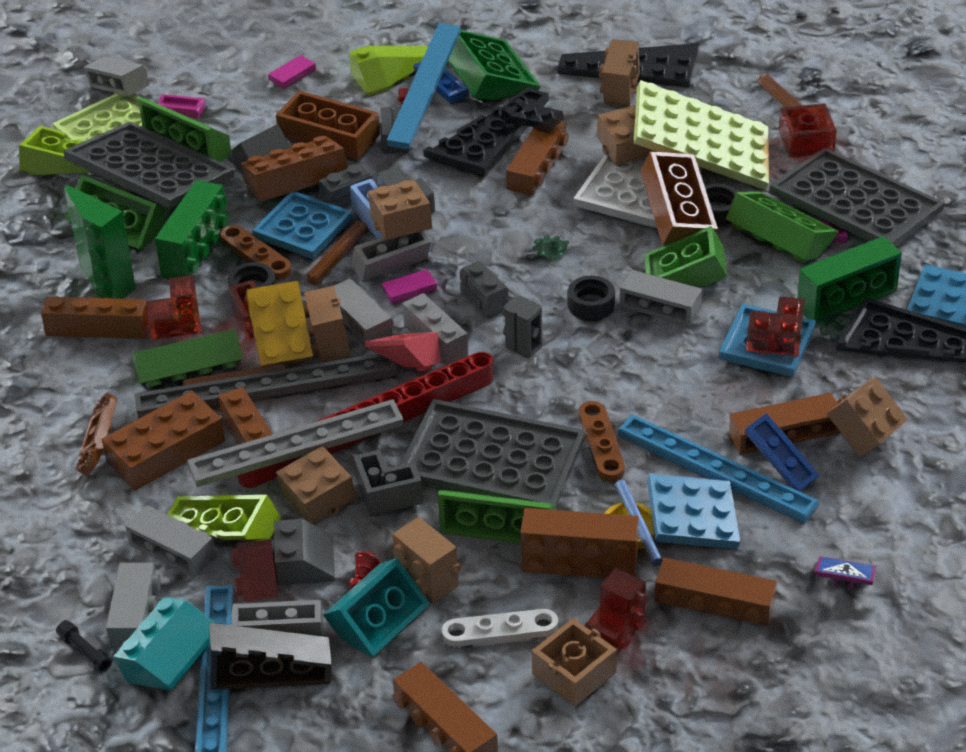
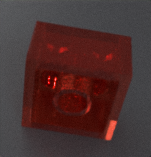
(806, 129)

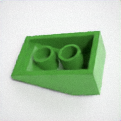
(690, 260)

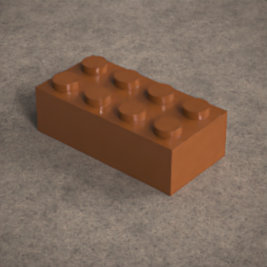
(314, 116)
(293, 168)
(676, 195)
(163, 440)
(578, 543)

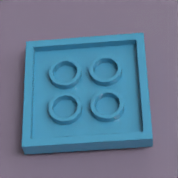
(302, 224)
(940, 295)
(735, 346)
(693, 511)

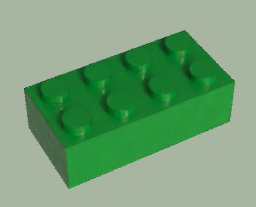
(192, 230)
(849, 277)

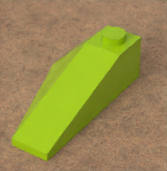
(382, 66)
(44, 153)
(227, 515)

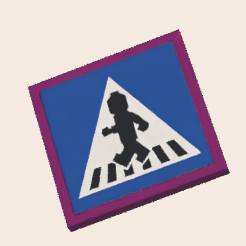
(845, 570)

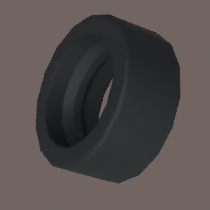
(724, 194)
(252, 271)
(591, 310)

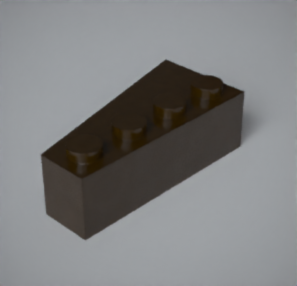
(266, 658)

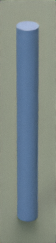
(643, 532)

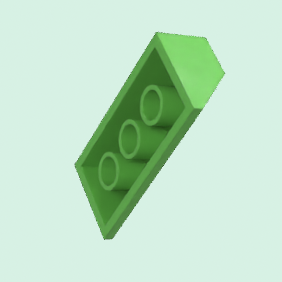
(184, 130)
(141, 216)
(780, 225)
(187, 357)
(484, 515)

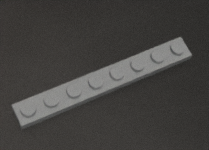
(294, 443)

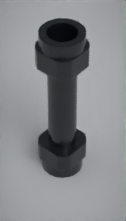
(70, 634)

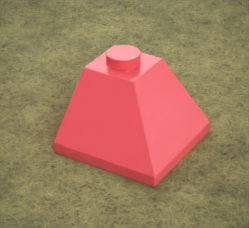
(409, 349)

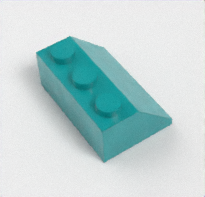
(377, 608)
(164, 644)

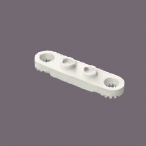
(499, 628)

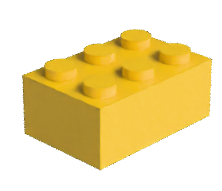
(279, 324)

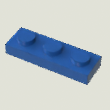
(449, 86)
(781, 453)

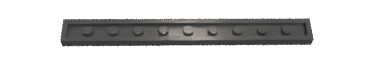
(276, 382)

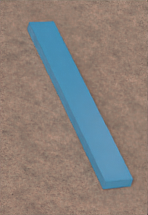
(423, 86)
(717, 467)
(214, 704)

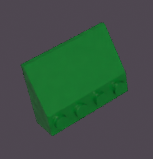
(490, 67)
(101, 244)

